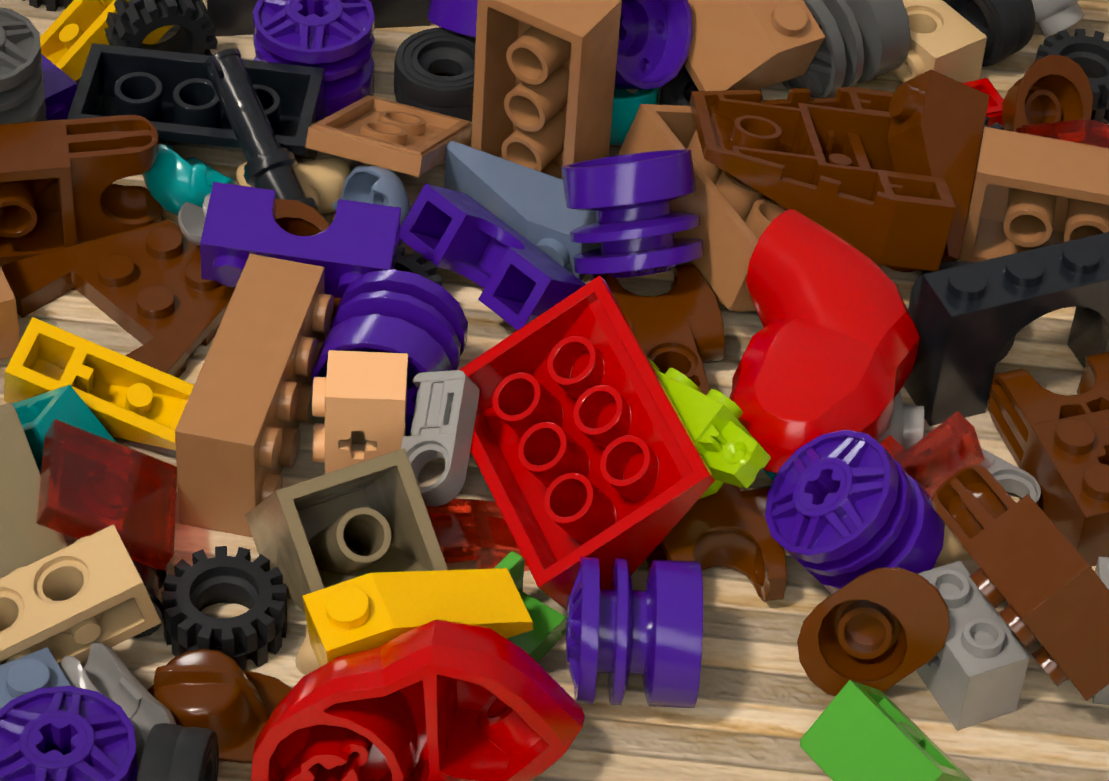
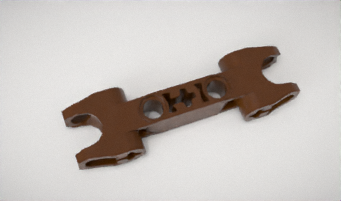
(731, 525)

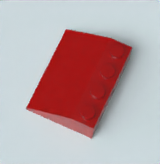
(582, 442)

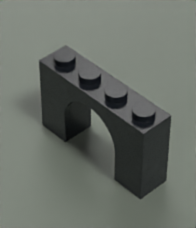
(978, 307)

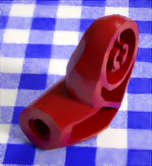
(829, 344)
(421, 709)

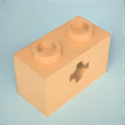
(361, 407)

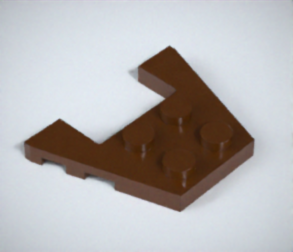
(140, 280)

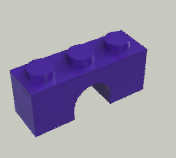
(244, 223)
(474, 242)

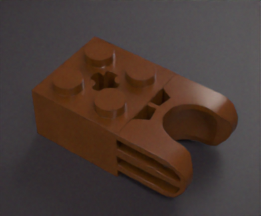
(62, 178)
(1063, 447)
(1037, 571)

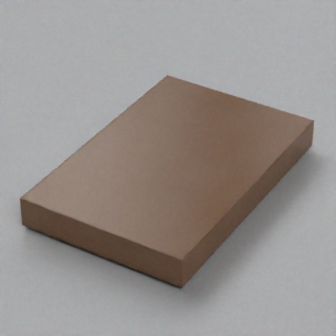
(389, 135)

